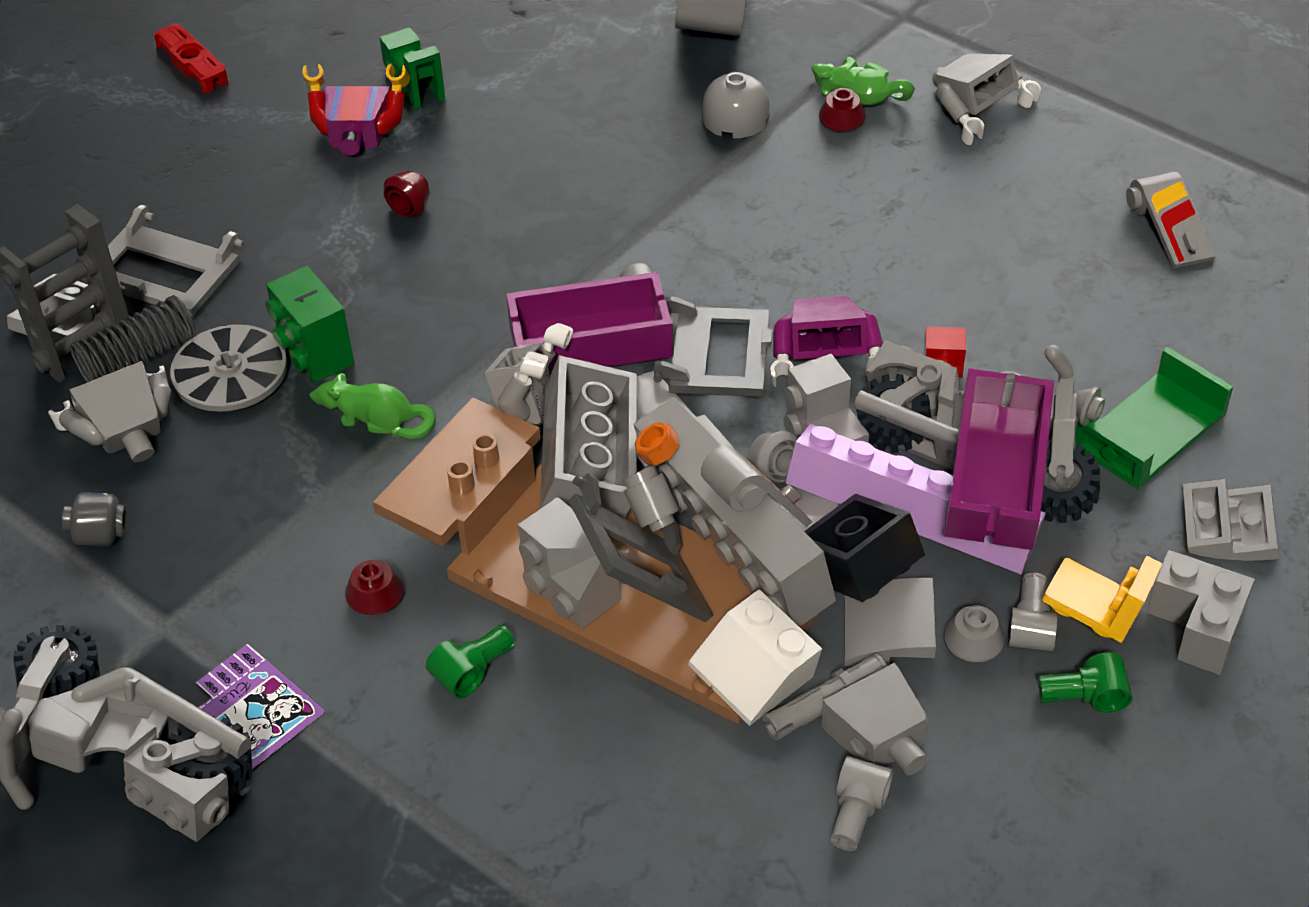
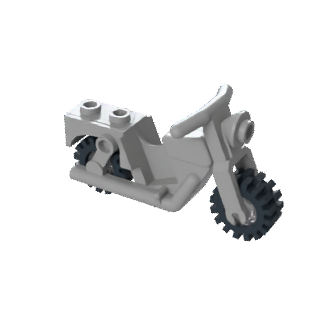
(913, 387)
(72, 713)

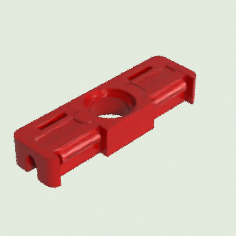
(202, 67)

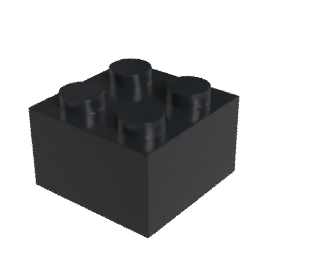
(866, 545)

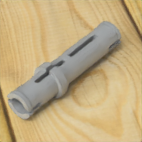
(809, 704)

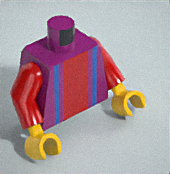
(356, 114)

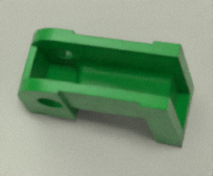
(405, 49)

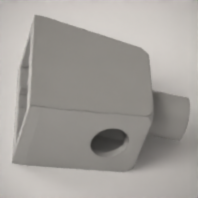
(879, 720)

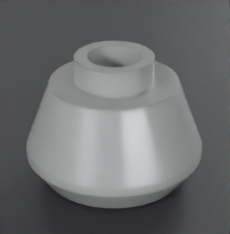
(772, 454)
(974, 634)

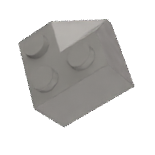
(564, 565)

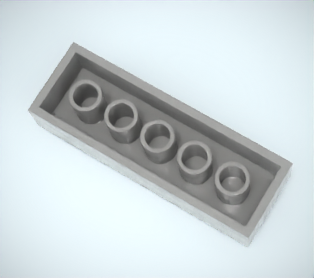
(760, 542)

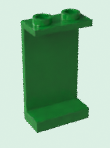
(1157, 420)

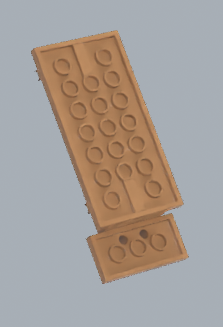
(484, 483)

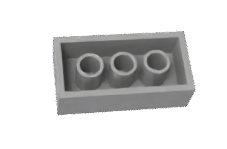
(589, 431)

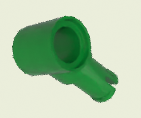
(463, 666)
(1099, 681)

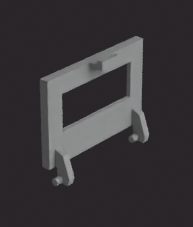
(212, 261)

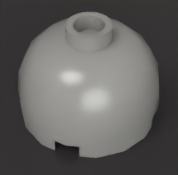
(735, 105)

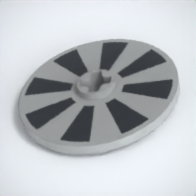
(202, 374)

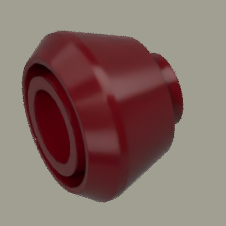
(842, 111)
(407, 193)
(373, 588)

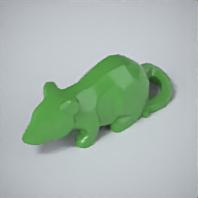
(867, 82)
(375, 404)

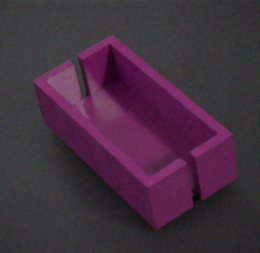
(610, 319)
(1000, 460)

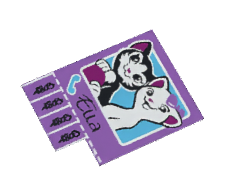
(259, 699)

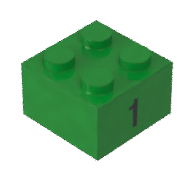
(309, 324)

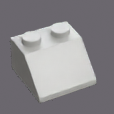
(756, 657)

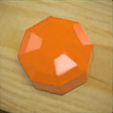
(657, 443)

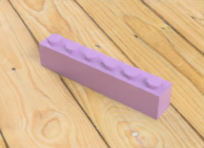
(844, 467)

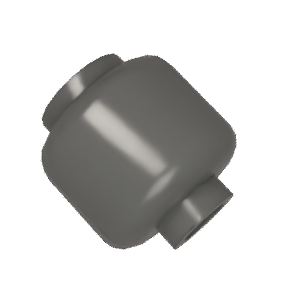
(95, 519)

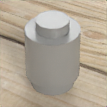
(650, 498)

